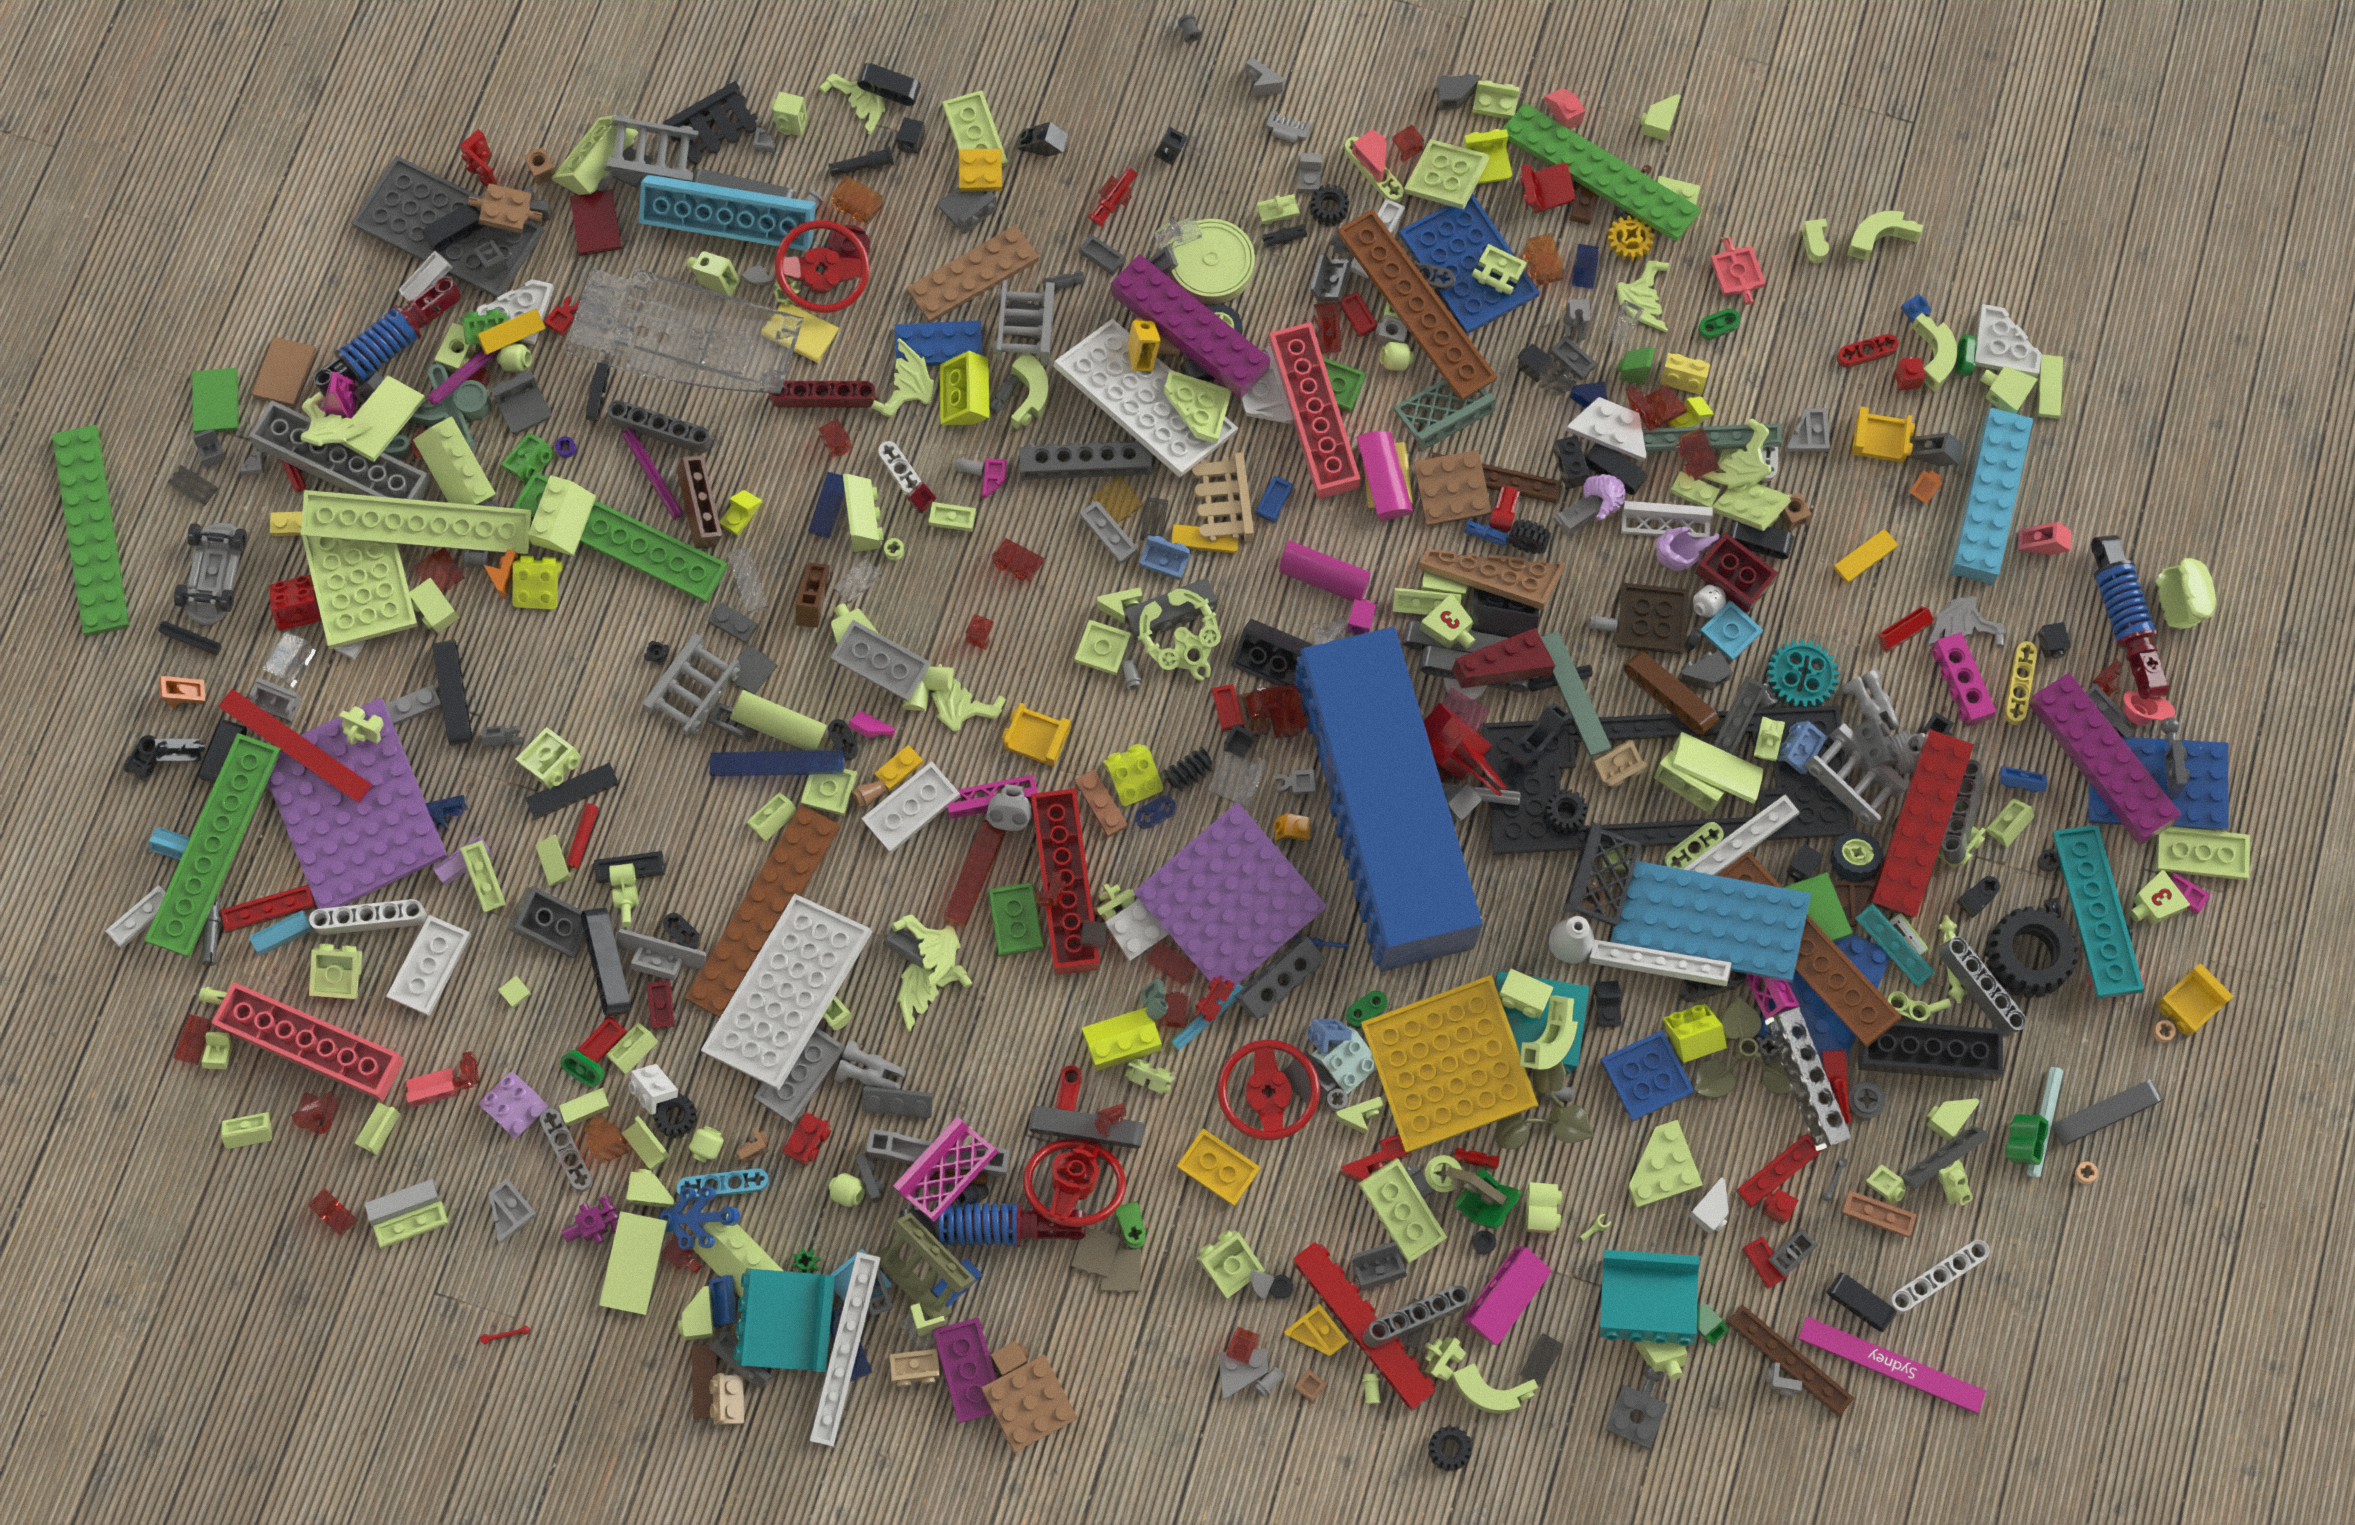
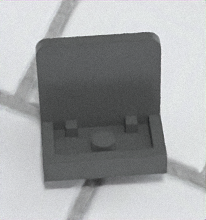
(967, 208)
(521, 402)

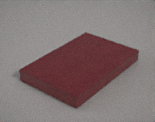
(595, 222)

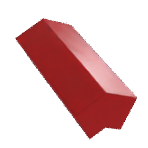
(1905, 628)

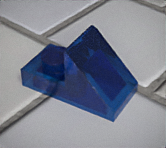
(1585, 266)
(439, 809)

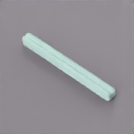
(2047, 1111)

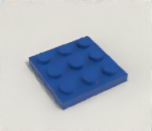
(1647, 1075)

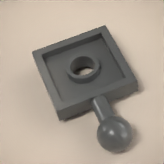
(2174, 759)
(1651, 1409)

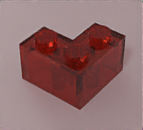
(1281, 705)

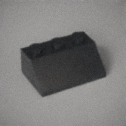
(1501, 615)
(1268, 653)

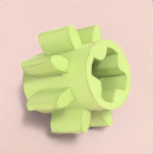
(780, 294)

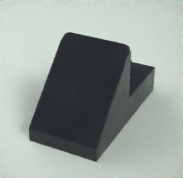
(1608, 1003)

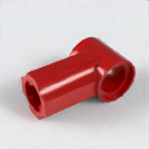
(1504, 514)
(1067, 1091)

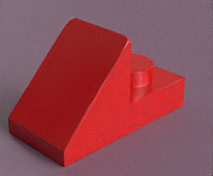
(1359, 1169)

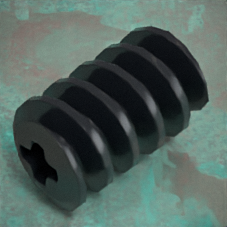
(1189, 769)

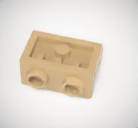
(727, 1399)

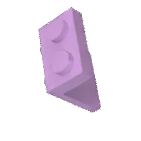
(513, 1104)

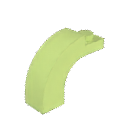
(1878, 226)
(1943, 348)
(1033, 375)
(1556, 1038)
(1486, 1398)

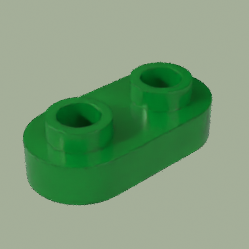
(1718, 324)
(1965, 355)
(1366, 1008)
(582, 1068)

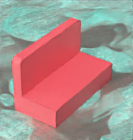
(431, 1087)

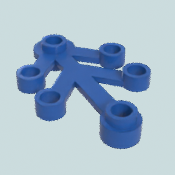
(694, 1217)

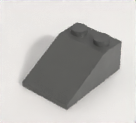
(548, 922)

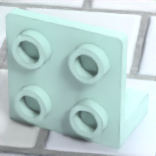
(1347, 1062)

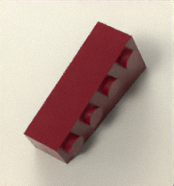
(1507, 660)

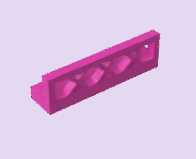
(980, 805)
(1775, 989)

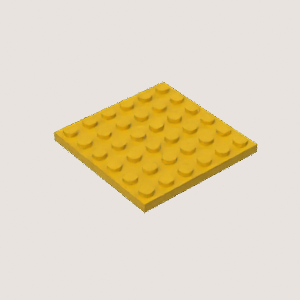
(1449, 1064)

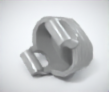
(1906, 757)
(1009, 812)

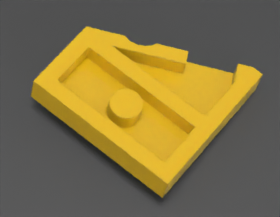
(1318, 1331)

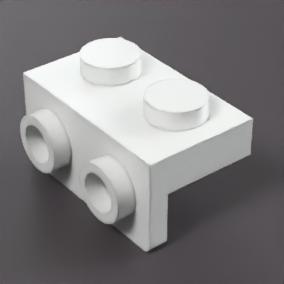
(651, 1087)

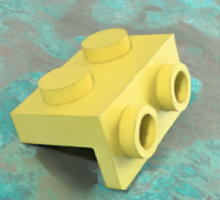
(1685, 373)

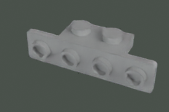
(659, 956)

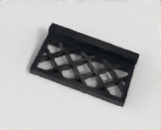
(1583, 868)

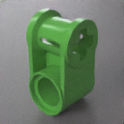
(1130, 1221)

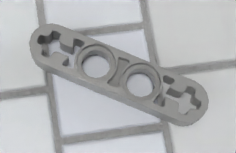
(565, 1150)

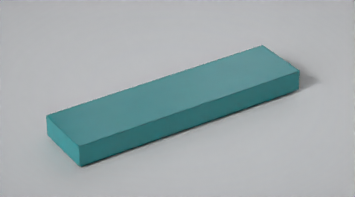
(1895, 945)

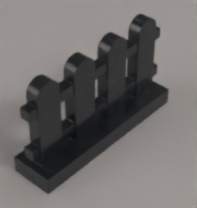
(712, 105)

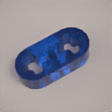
(1153, 807)

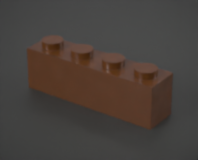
(699, 501)

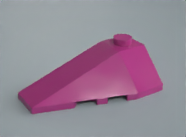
(340, 397)

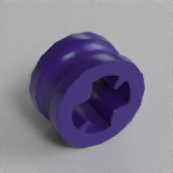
(565, 440)

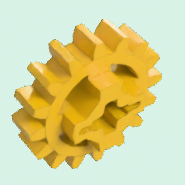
(1634, 245)

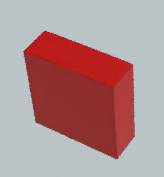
(1393, 1147)

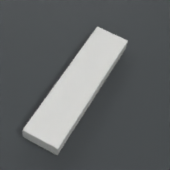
(1390, 215)

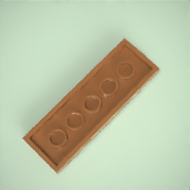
(972, 274)

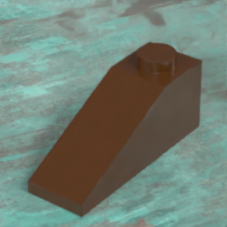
(812, 595)

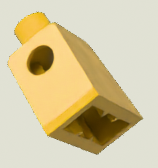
(1146, 337)

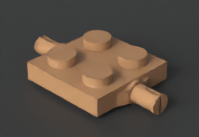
(505, 208)

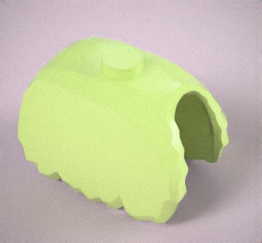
(2186, 594)

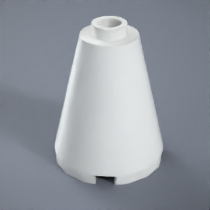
(1572, 940)

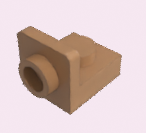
(750, 1150)

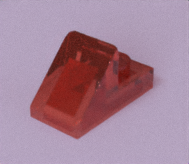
(332, 1212)

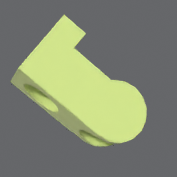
(1814, 241)

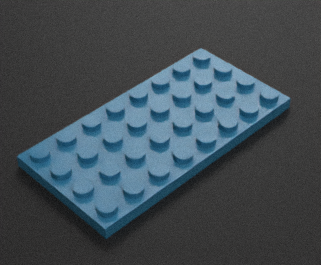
(1714, 919)

